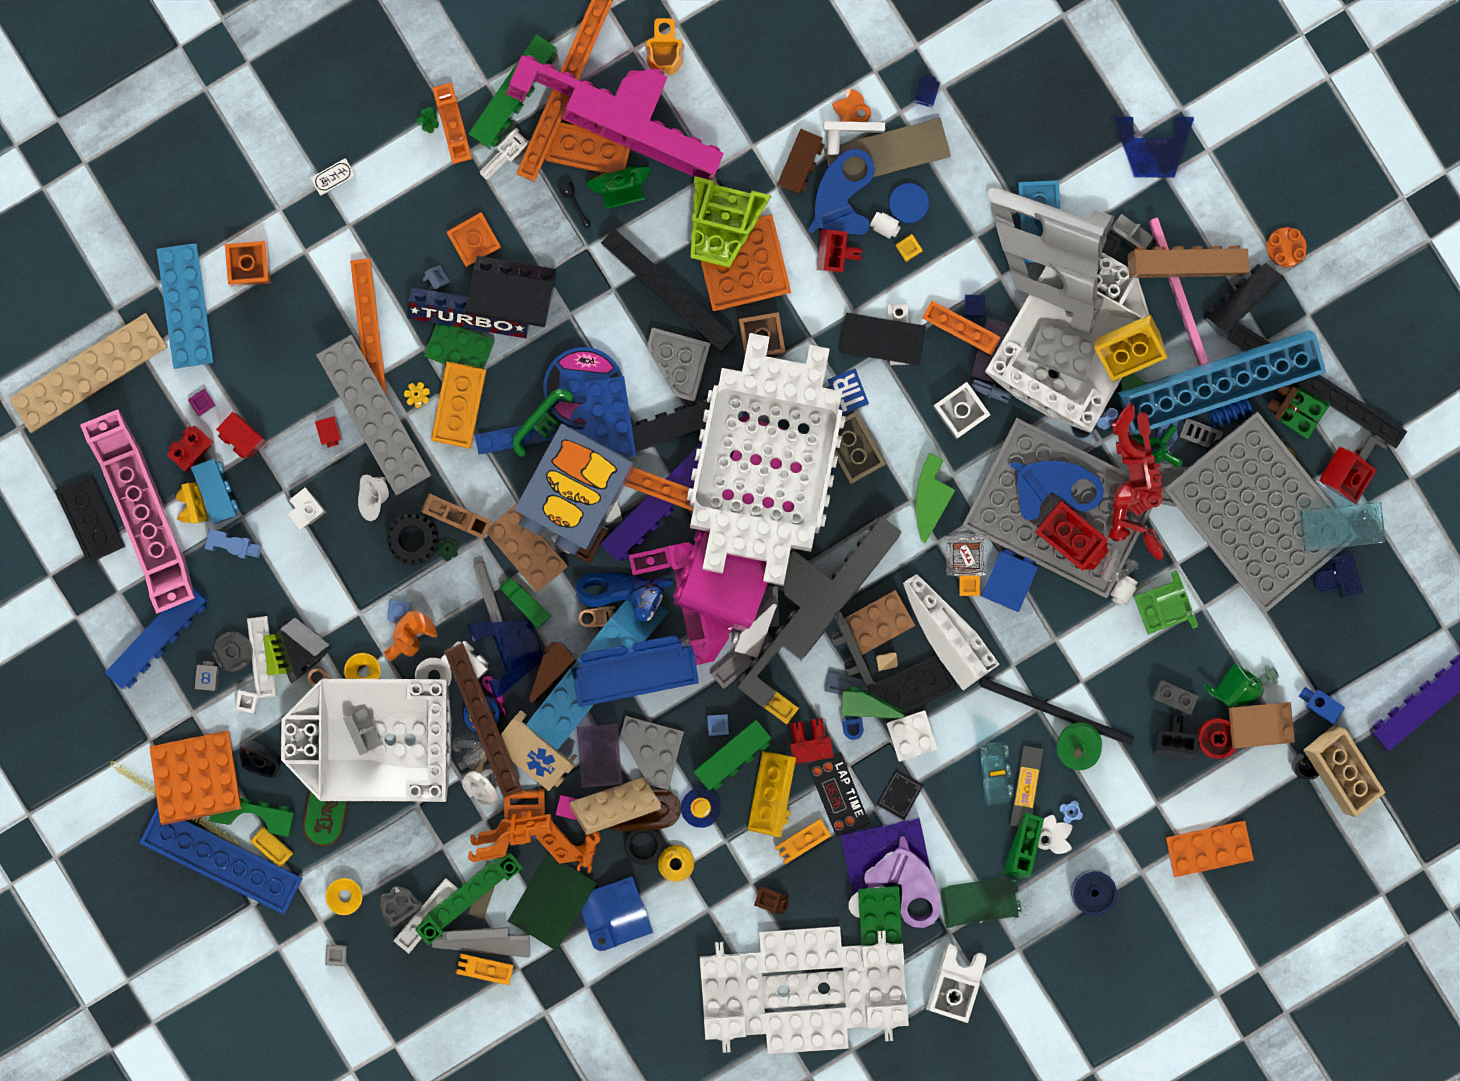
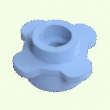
(1074, 806)

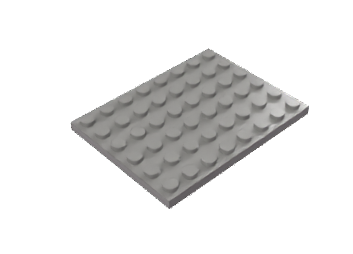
(998, 506)
(1248, 509)

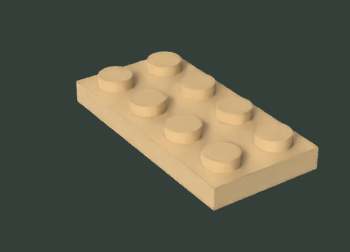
(615, 805)

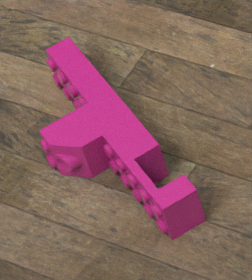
(622, 116)

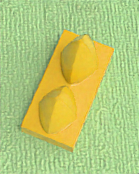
(195, 509)

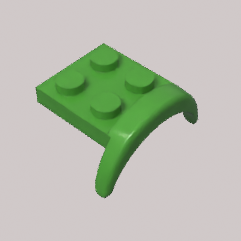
(1165, 606)

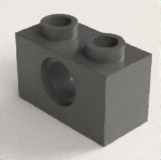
(1174, 697)

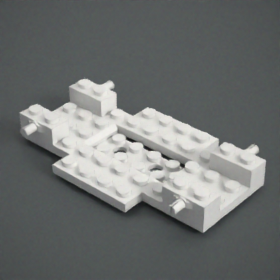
(739, 994)

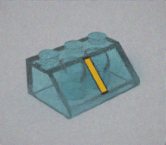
(995, 772)

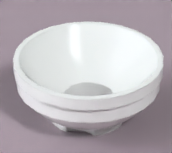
(433, 664)

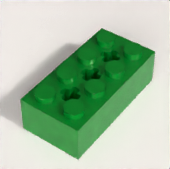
(732, 755)

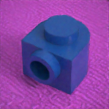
(852, 727)

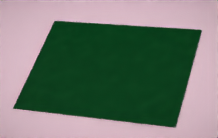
(552, 902)

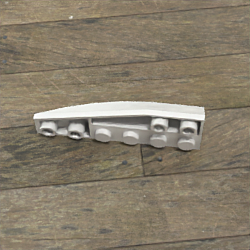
(949, 635)

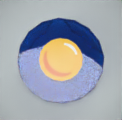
(700, 807)

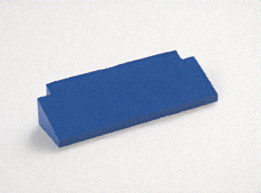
(634, 671)

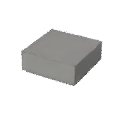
(336, 955)

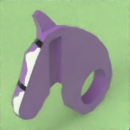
(917, 881)

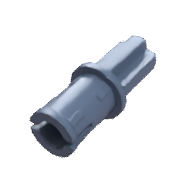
(991, 390)

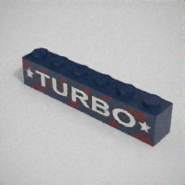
(450, 311)

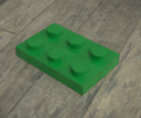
(458, 346)
(878, 912)

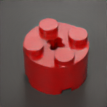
(1206, 740)

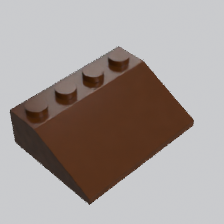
(553, 666)

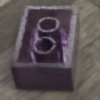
(600, 755)

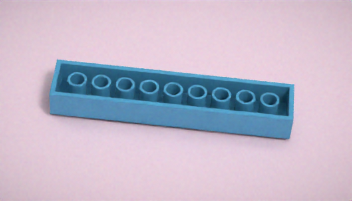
(1225, 380)

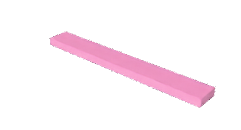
(1180, 299)

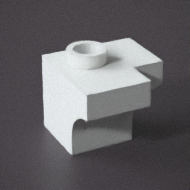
(306, 509)

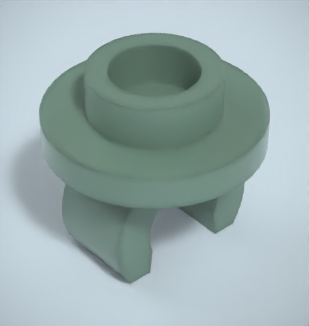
(1271, 674)

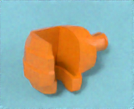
(405, 634)

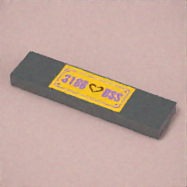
(1026, 783)

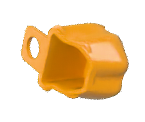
(665, 51)

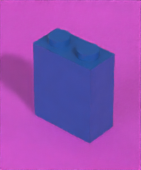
(1009, 580)

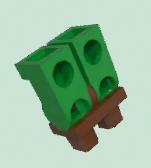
(1299, 409)

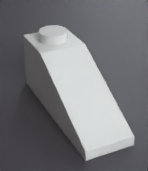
(751, 640)

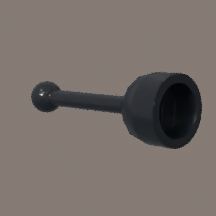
(568, 191)

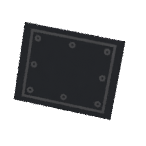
(900, 794)

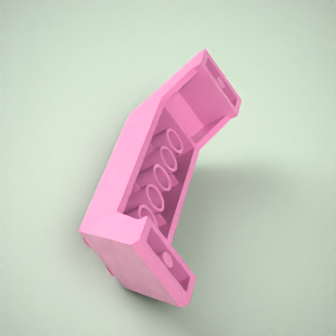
(140, 510)

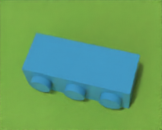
(215, 491)

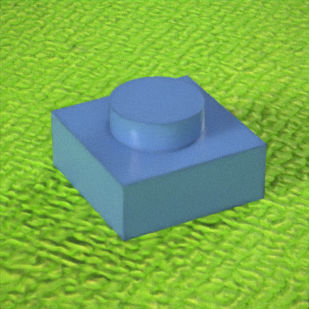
(398, 610)
(718, 725)

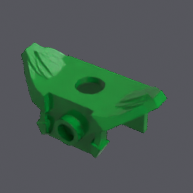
(620, 186)

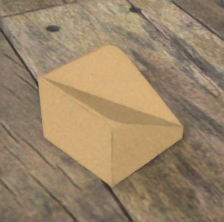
(886, 661)

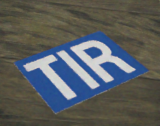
(852, 391)

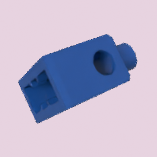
(1329, 712)

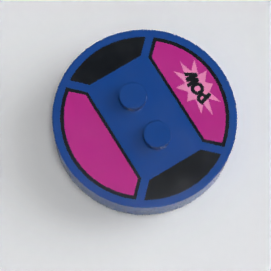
(570, 372)

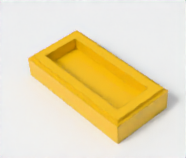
(271, 847)

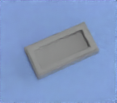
(731, 669)

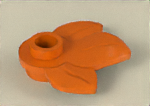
(849, 107)

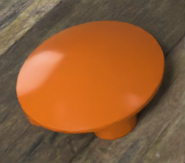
(1286, 247)

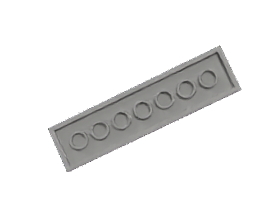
(373, 414)

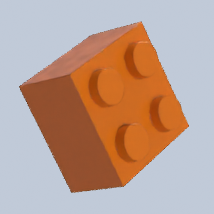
(247, 263)

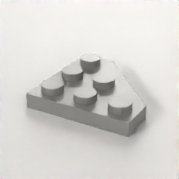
(679, 360)
(653, 749)

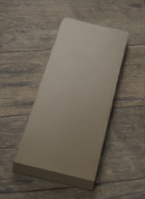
(896, 149)

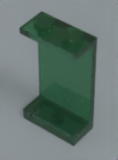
(980, 901)

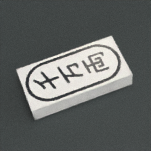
(333, 177)

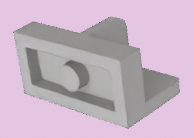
(1130, 232)
(362, 731)

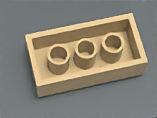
(1344, 771)

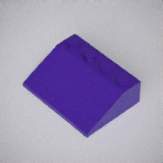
(868, 846)

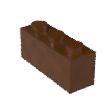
(800, 162)

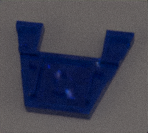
(1153, 155)
(516, 646)

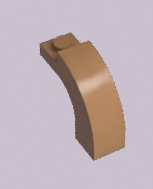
(456, 516)

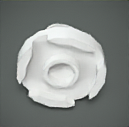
(480, 787)

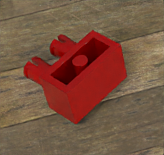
(190, 448)
(810, 750)

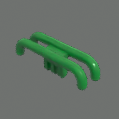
(540, 419)

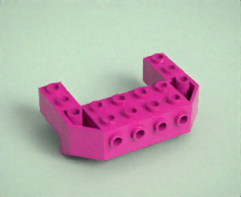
(704, 634)

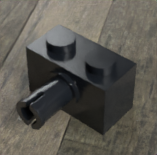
(1174, 742)

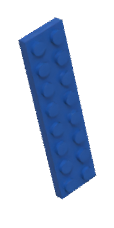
(223, 862)

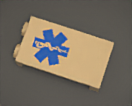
(535, 754)

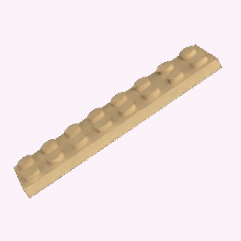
(88, 373)

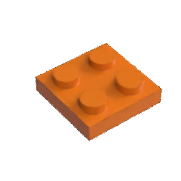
(473, 239)

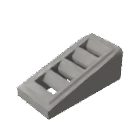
(1185, 427)

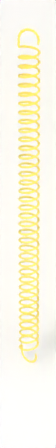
(151, 789)

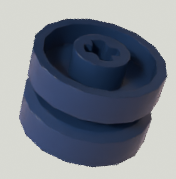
(1099, 903)

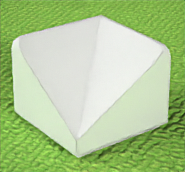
(246, 702)

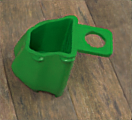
(1237, 687)

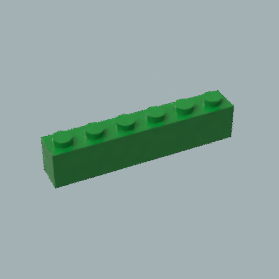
(502, 107)

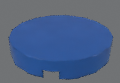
(908, 203)

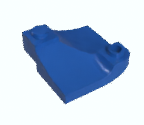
(615, 914)

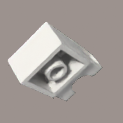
(961, 980)

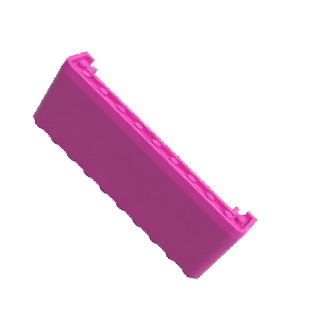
(737, 593)

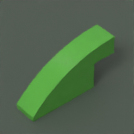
(931, 497)

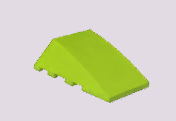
(722, 221)

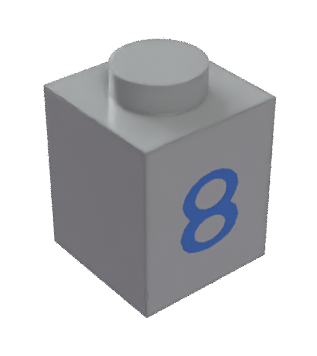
(207, 676)

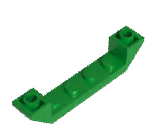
(467, 894)

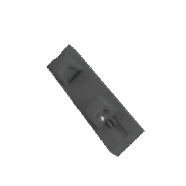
(844, 635)

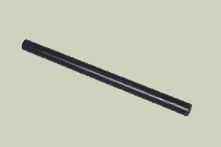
(1055, 711)

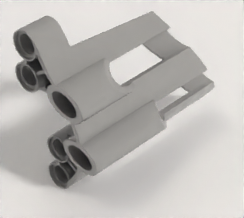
(1067, 245)

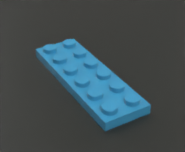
(185, 306)

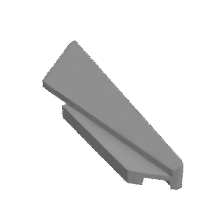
(485, 941)

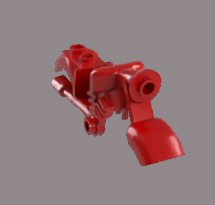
(1141, 489)

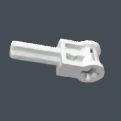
(508, 150)

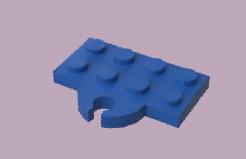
(607, 415)

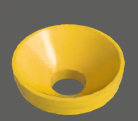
(357, 660)
(684, 855)
(334, 901)

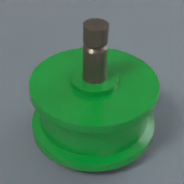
(1079, 746)

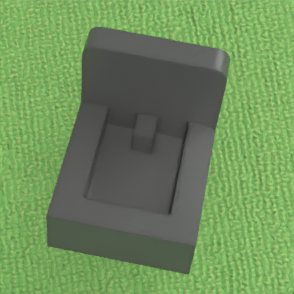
(1366, 447)

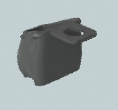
(399, 906)

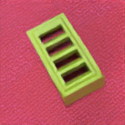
(271, 662)

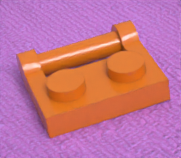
(522, 810)

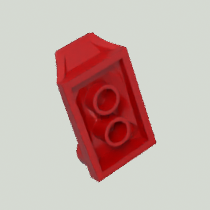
(1073, 537)

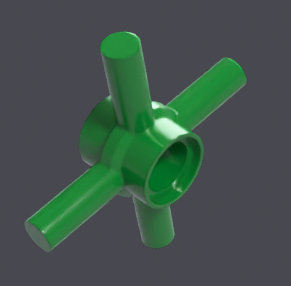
(1162, 454)

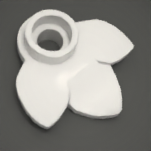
(1056, 835)

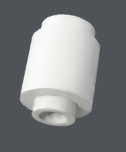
(885, 225)
(1123, 590)

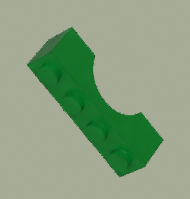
(278, 821)

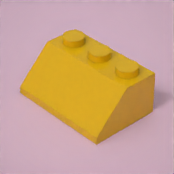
(1130, 348)

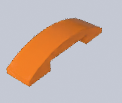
(452, 123)

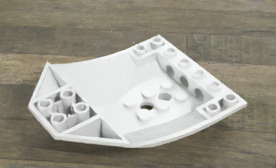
(1066, 397)
(327, 761)

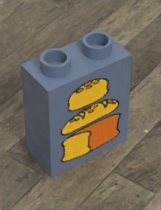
(573, 489)

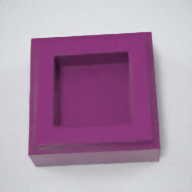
(201, 402)

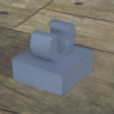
(436, 277)

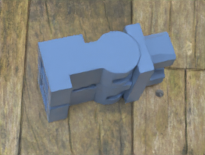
(237, 546)

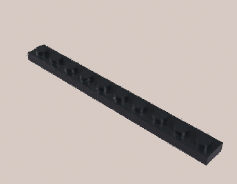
(1325, 389)

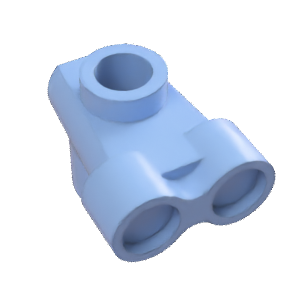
(1107, 418)

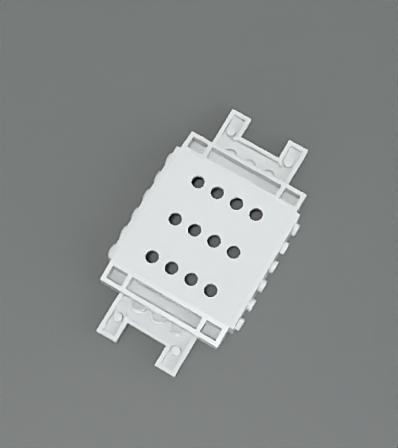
(780, 392)

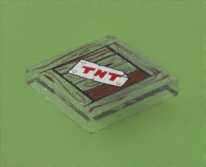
(966, 554)

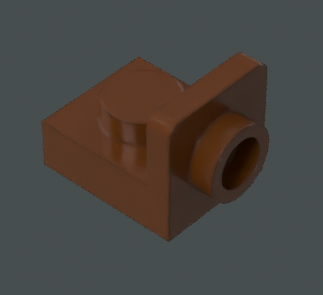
(771, 900)

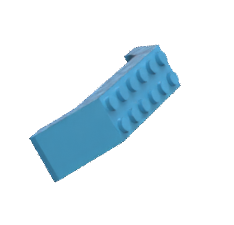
(560, 710)

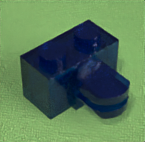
(1341, 577)

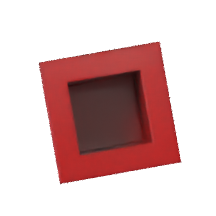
(329, 431)

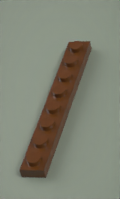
(482, 720)

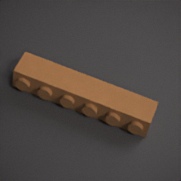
(1188, 262)

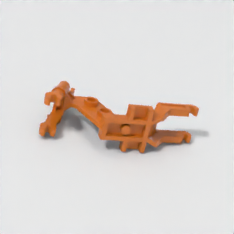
(520, 830)

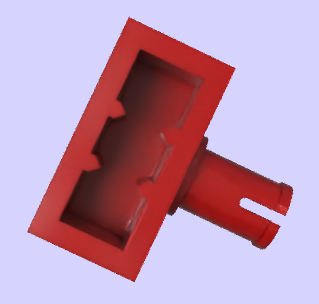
(834, 251)

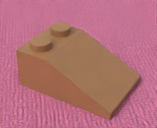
(1261, 725)

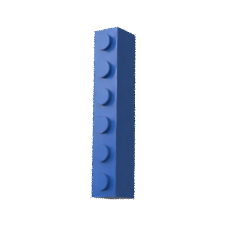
(153, 640)

